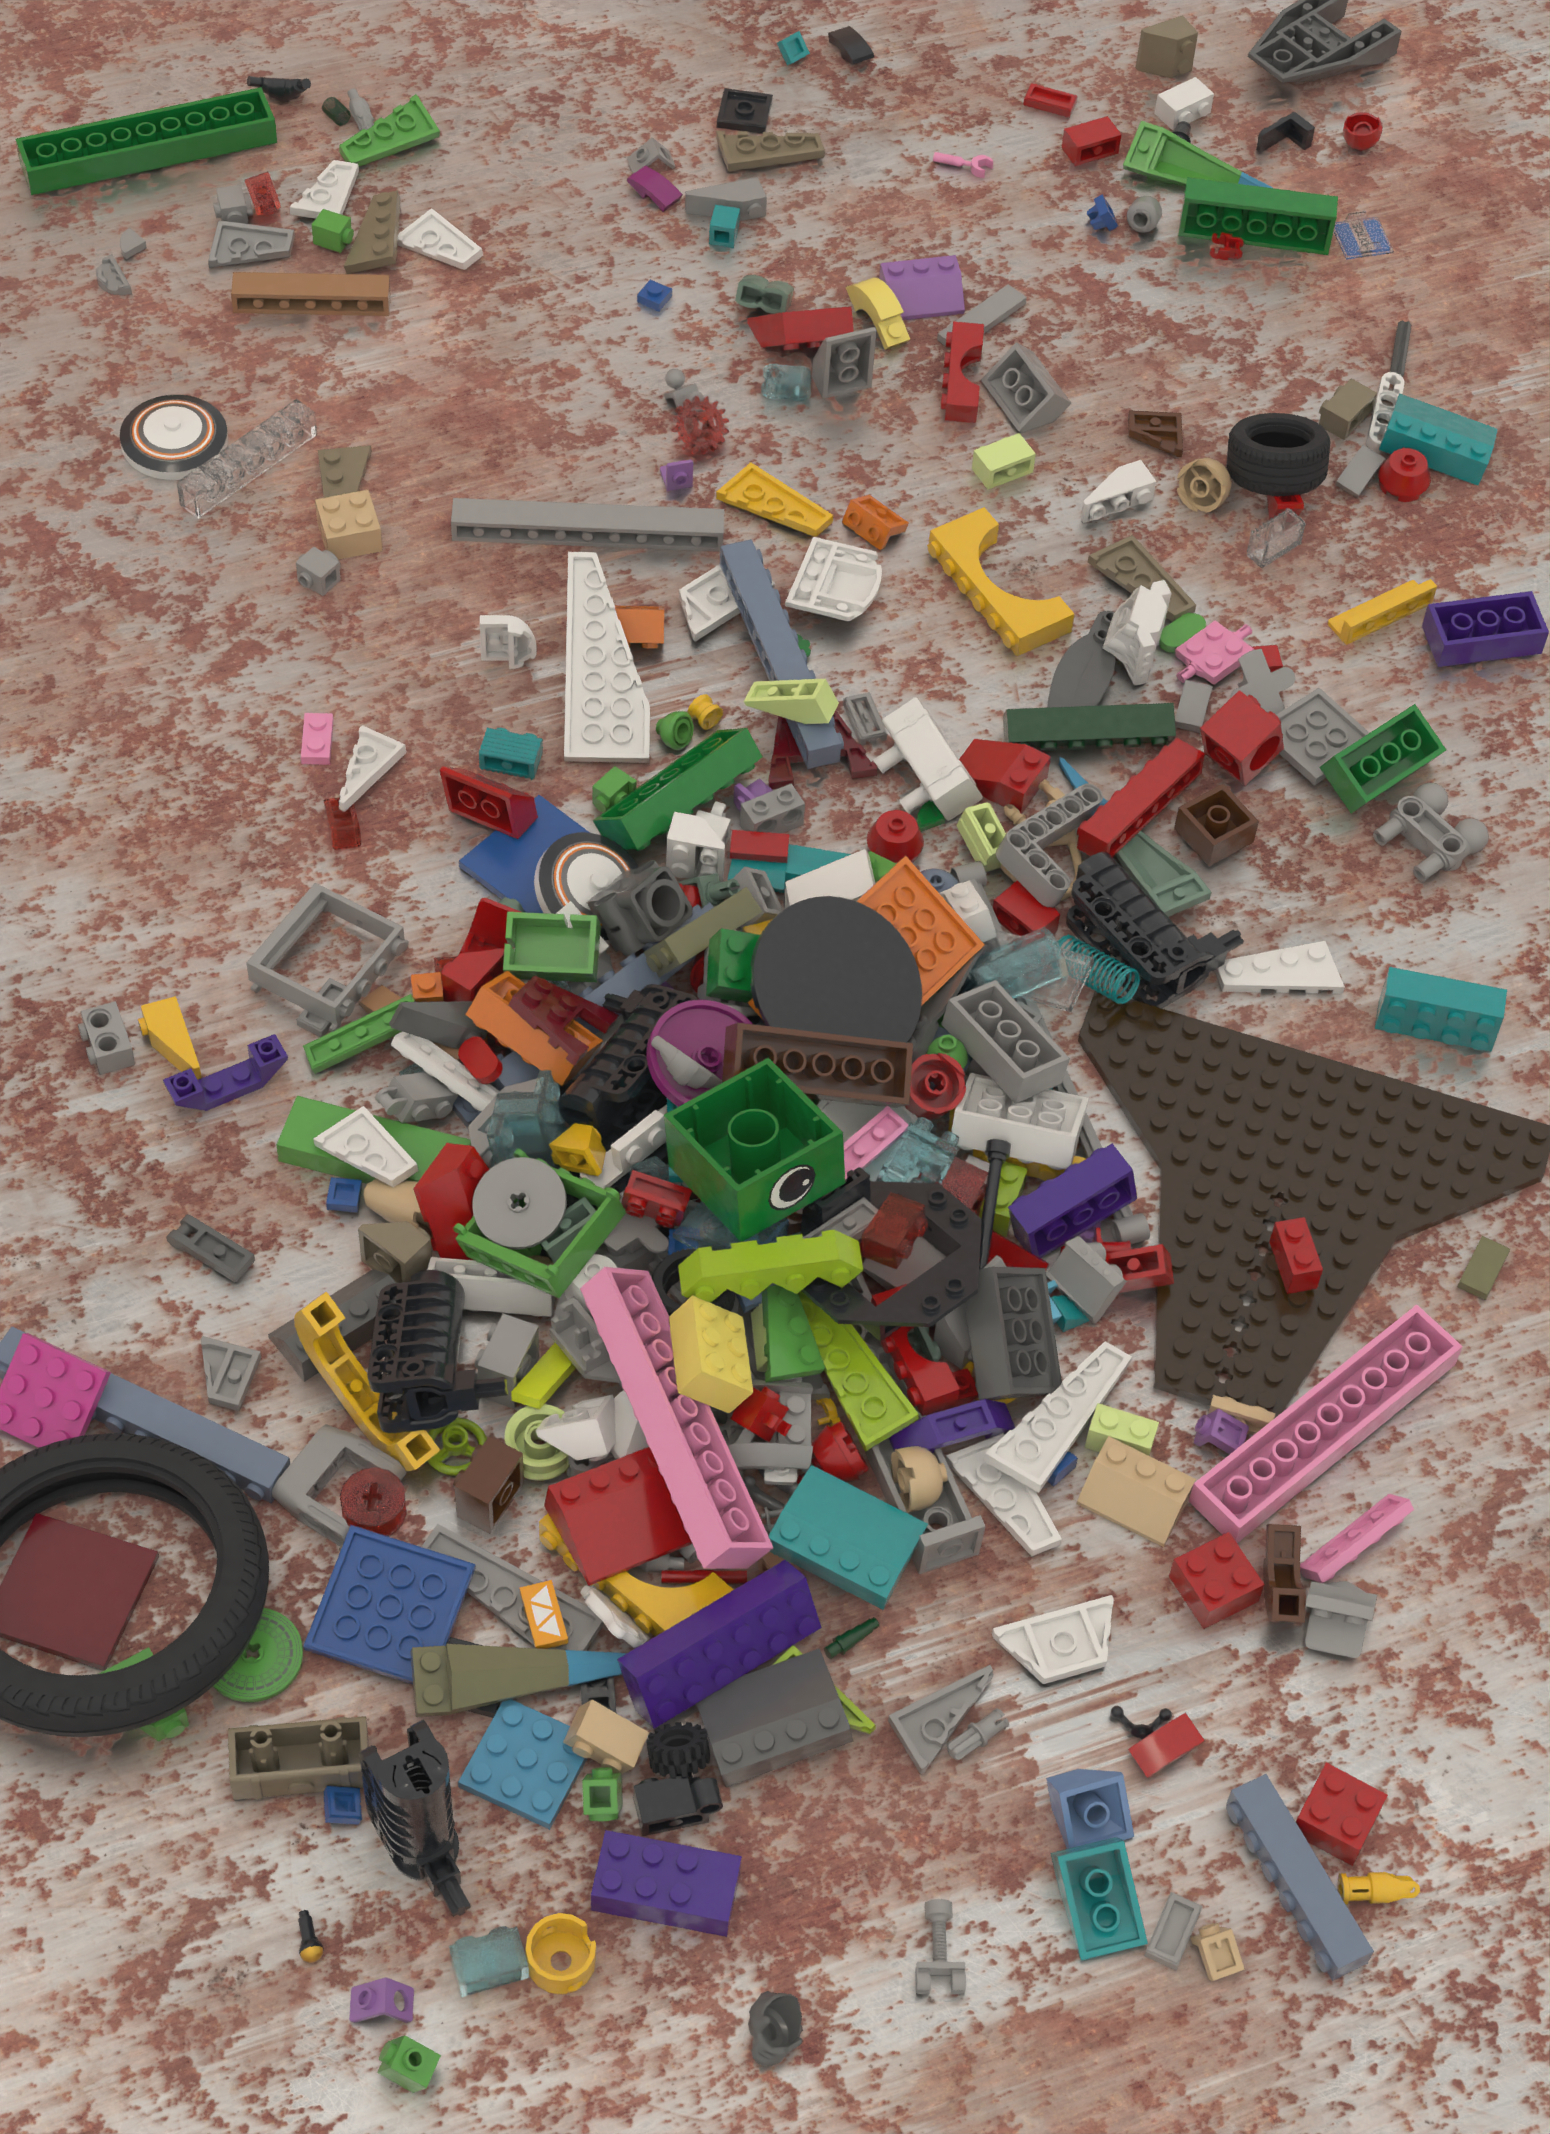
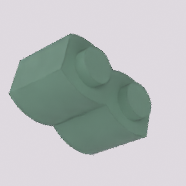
(771, 296)

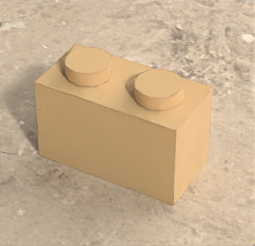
(605, 1737)

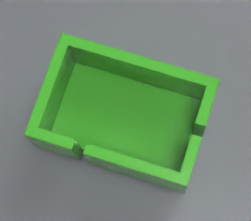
(550, 948)

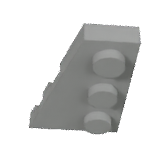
(248, 243)

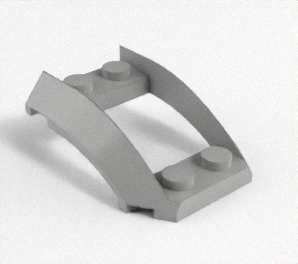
(790, 1450)

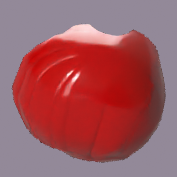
(1362, 130)

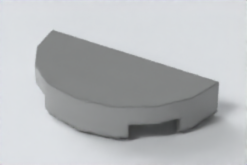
(111, 277)

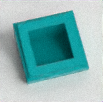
(1071, 1315)

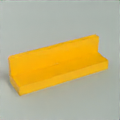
(1382, 610)

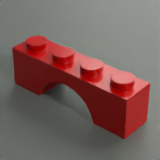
(962, 395)
(928, 1382)

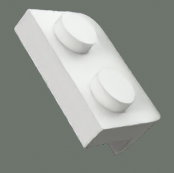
(506, 640)

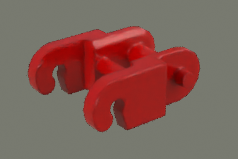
(1228, 242)

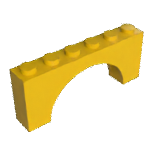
(1018, 621)
(651, 1606)

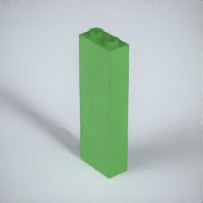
(312, 1117)

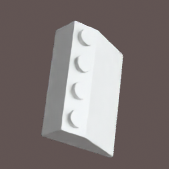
(1038, 1128)

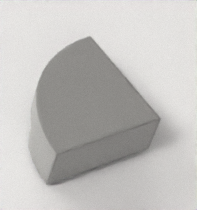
(131, 243)

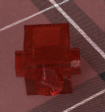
(263, 194)

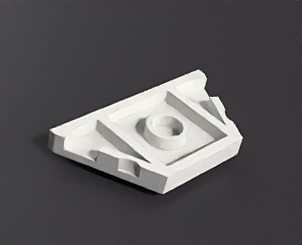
(708, 602)
(1061, 1640)

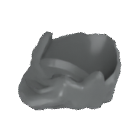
(774, 2027)

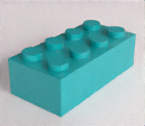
(1440, 1009)

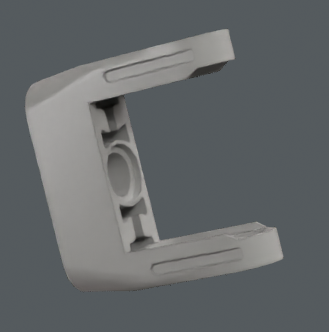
(315, 1468)

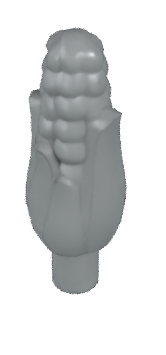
(360, 110)

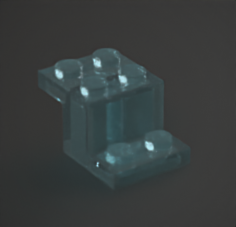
(526, 1121)

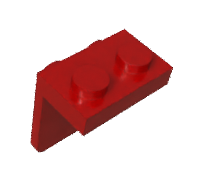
(487, 927)
(655, 1199)

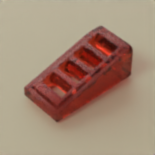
(342, 825)

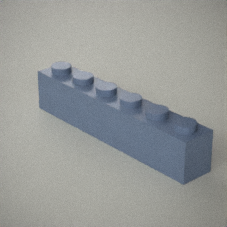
(1298, 1877)

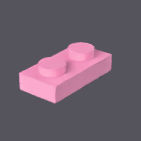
(317, 738)

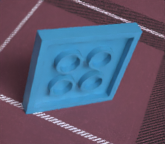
(523, 1764)

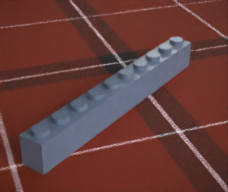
(776, 643)
(631, 977)
(140, 1412)

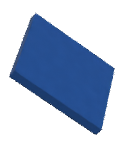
(509, 863)
(386, 1602)

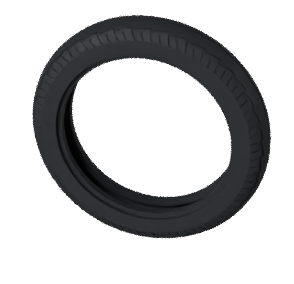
(205, 1650)

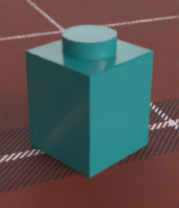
(724, 226)

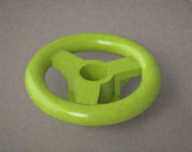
(452, 1433)

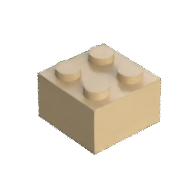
(349, 524)

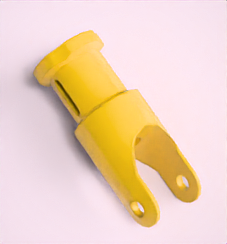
(1376, 1887)

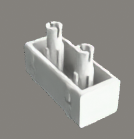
(932, 760)

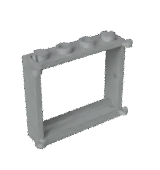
(291, 929)

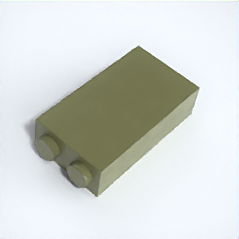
(696, 935)

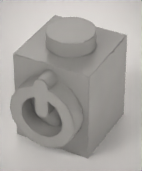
(233, 204)
(318, 570)

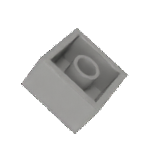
(509, 1354)

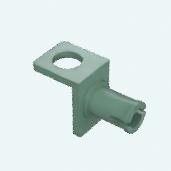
(711, 888)

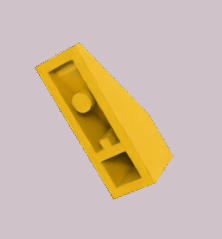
(169, 1034)

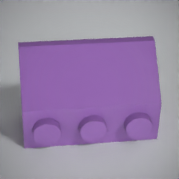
(925, 286)

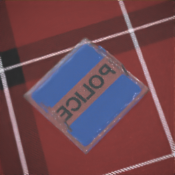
(1362, 236)

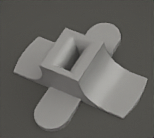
(1262, 683)
(635, 1233)

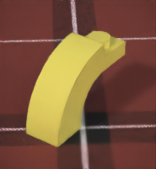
(882, 307)

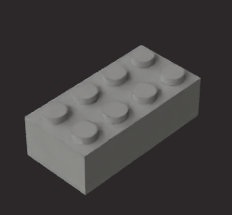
(1005, 1041)

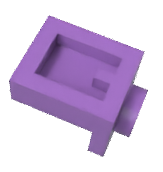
(752, 791)
(1221, 1431)

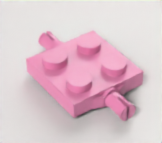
(1213, 652)

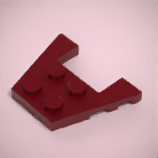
(787, 752)
(555, 1010)

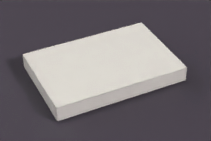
(842, 878)

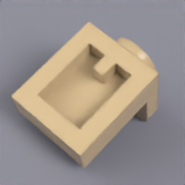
(1218, 1951)

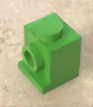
(612, 789)

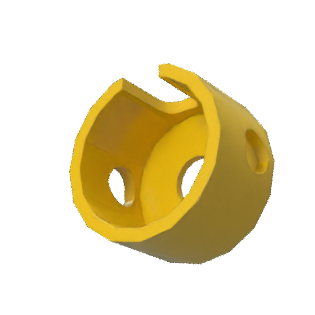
(566, 1935)

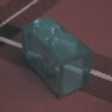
(488, 1960)

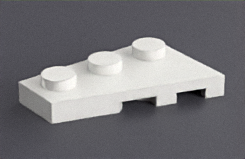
(439, 240)
(368, 1147)

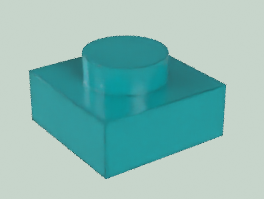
(793, 48)

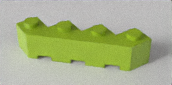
(787, 1263)

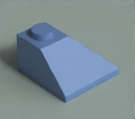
(1090, 1806)

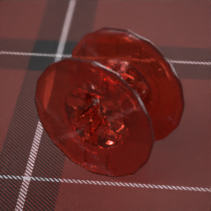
(389, 1508)

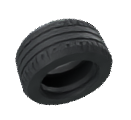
(1278, 454)

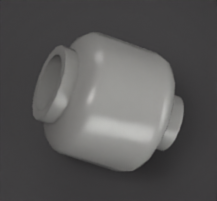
(1144, 214)

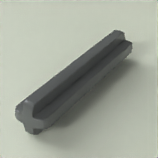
(1401, 347)

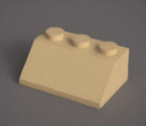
(1136, 1491)

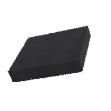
(744, 110)

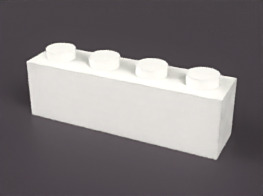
(494, 1291)

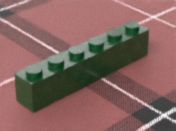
(1091, 726)

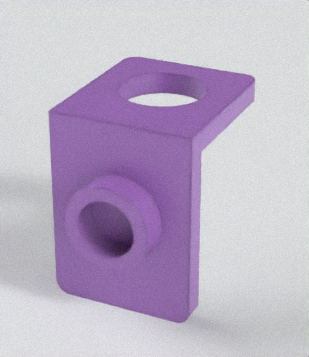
(677, 475)
(377, 1999)

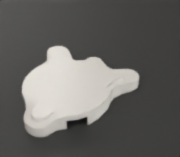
(616, 1620)

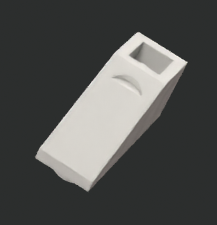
(1122, 489)

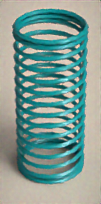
(1120, 978)

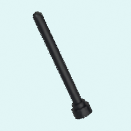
(997, 1153)

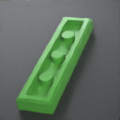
(353, 1037)

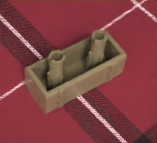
(296, 1757)

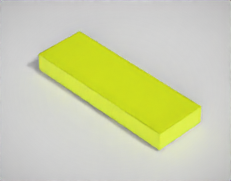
(543, 1378)

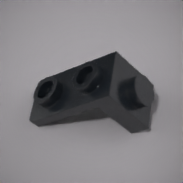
(1292, 127)

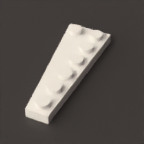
(1047, 1433)

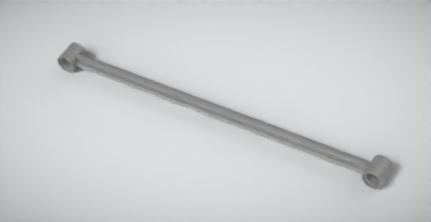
(1126, 1225)

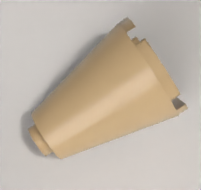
(395, 1203)

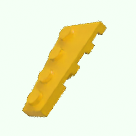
(772, 499)

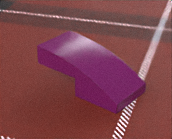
(652, 184)

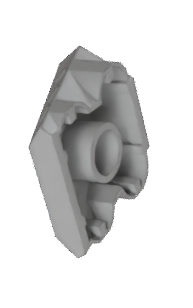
(1087, 1277)

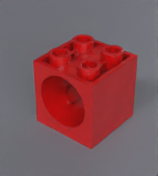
(1242, 737)

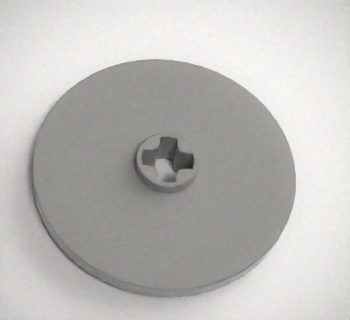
(519, 1226)

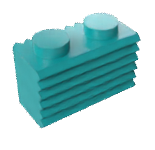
(510, 752)

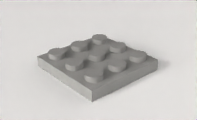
(1315, 732)

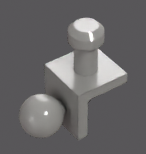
(675, 379)

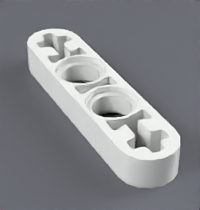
(1381, 410)

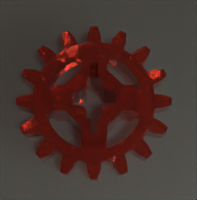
(691, 420)

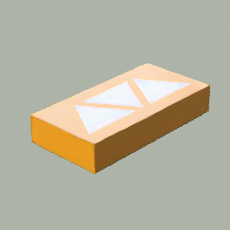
(543, 1615)

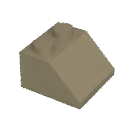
(1167, 48)
(395, 1249)

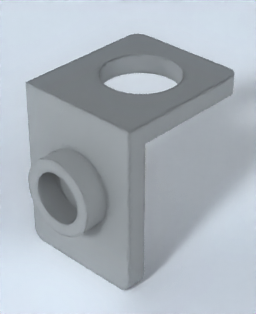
(648, 154)

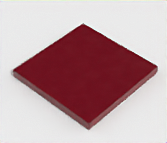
(72, 1591)

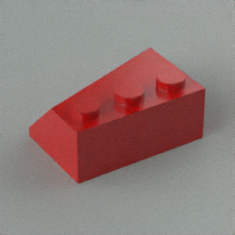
(801, 327)

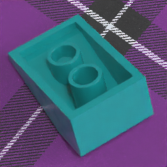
(1099, 1897)

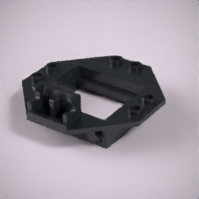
(929, 1297)

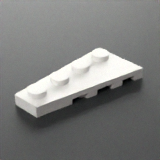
(1294, 968)
(1007, 1499)

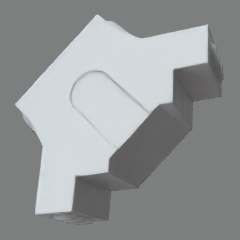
(1138, 629)

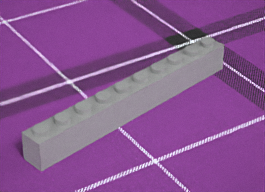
(587, 524)

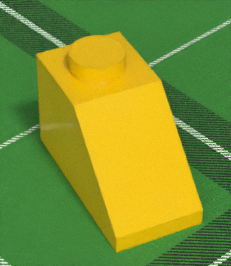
(580, 1150)

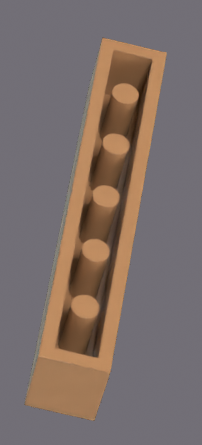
(310, 293)

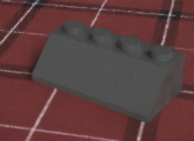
(359, 1306)

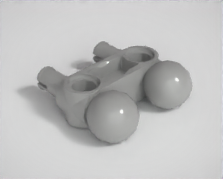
(1431, 832)

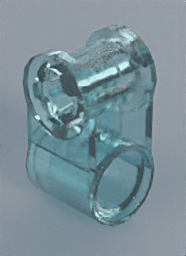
(789, 382)

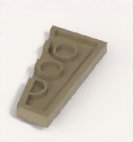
(378, 235)
(1134, 566)

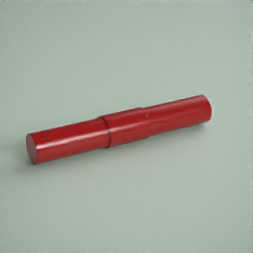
(695, 1576)

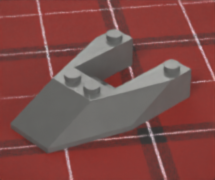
(1308, 48)

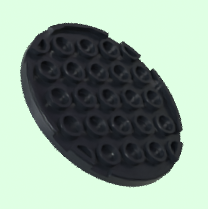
(836, 972)

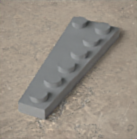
(498, 1585)

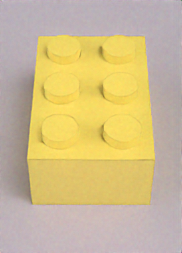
(710, 1354)

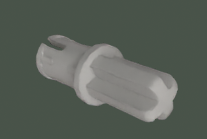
(977, 1734)

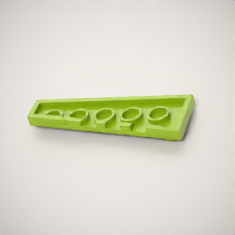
(859, 1379)

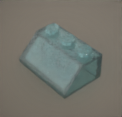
(1022, 963)

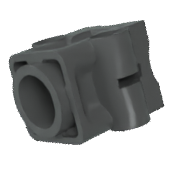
(641, 907)

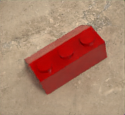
(488, 801)

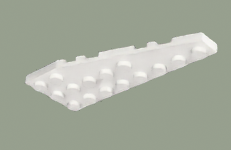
(603, 692)

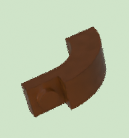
(1282, 1577)

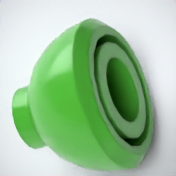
(675, 729)
(950, 1046)

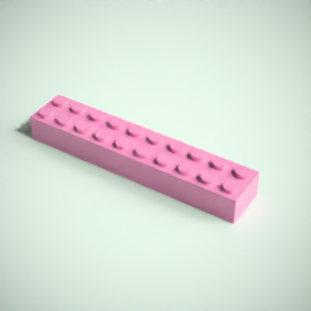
(1325, 1424)
(676, 1428)

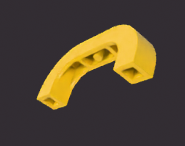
(326, 1348)

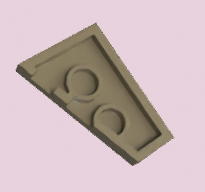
(343, 469)

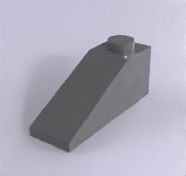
(437, 1022)

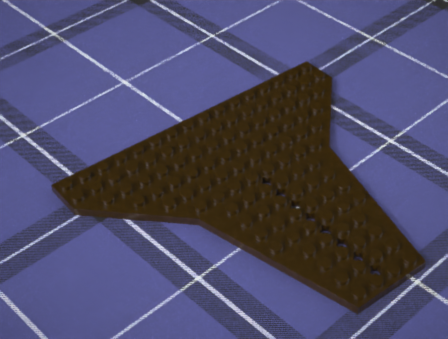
(1262, 1122)

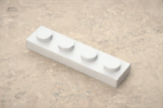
(445, 1069)

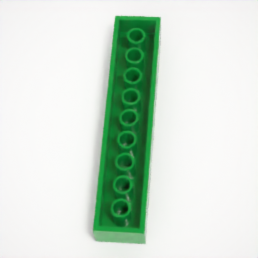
(146, 140)

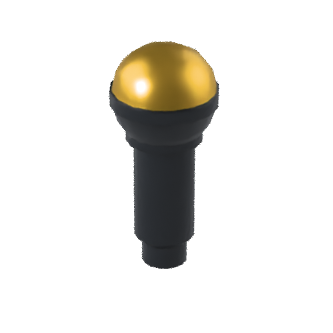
(310, 1948)

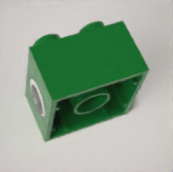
(755, 1149)

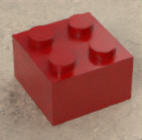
(1216, 1580)
(1340, 1813)

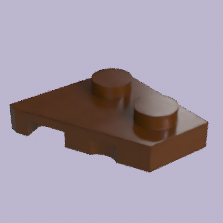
(1157, 429)

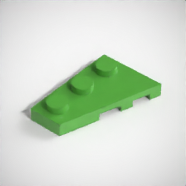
(790, 1341)

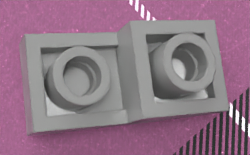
(1360, 471)

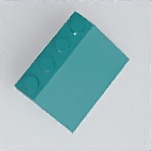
(1445, 438)
(846, 1536)

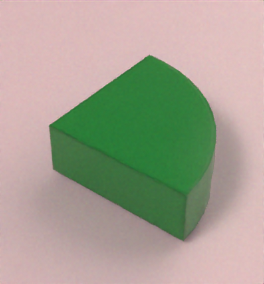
(929, 816)

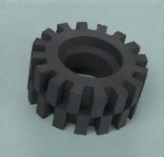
(678, 1749)

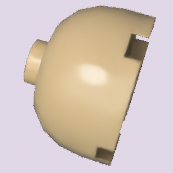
(1204, 484)
(918, 1477)

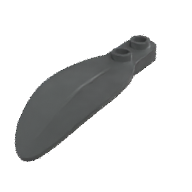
(1084, 668)
(936, 1007)

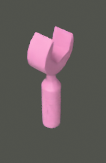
(975, 164)

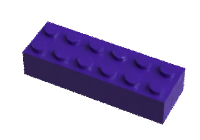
(719, 1643)

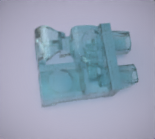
(923, 1151)

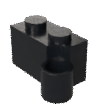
(675, 1802)

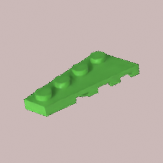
(399, 131)

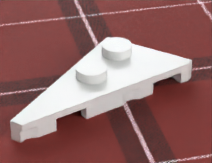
(370, 761)

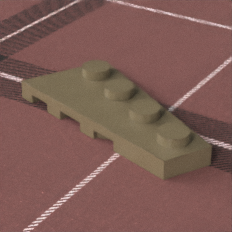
(755, 151)

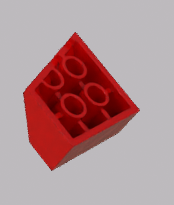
(447, 1195)

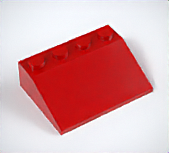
(616, 1516)

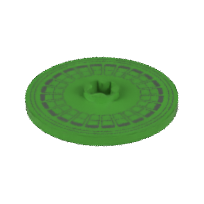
(275, 1668)

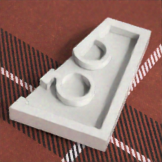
(329, 192)

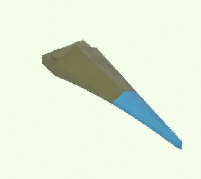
(475, 1676)

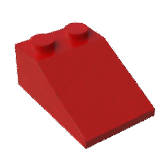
(1006, 771)

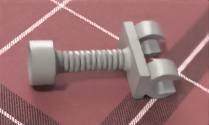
(939, 1912)

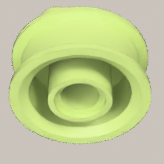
(542, 1460)

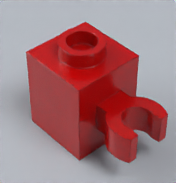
(762, 1414)

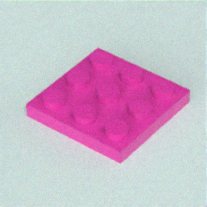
(48, 1393)

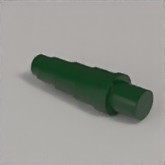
(850, 1638)

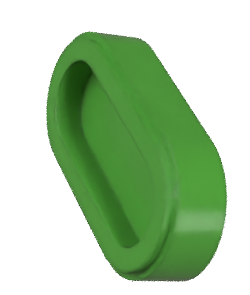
(1180, 631)

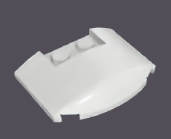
(836, 580)

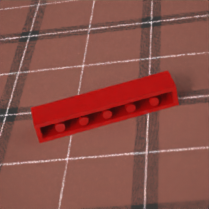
(1140, 799)

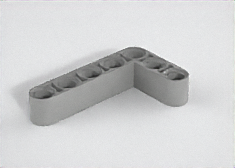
(1023, 844)

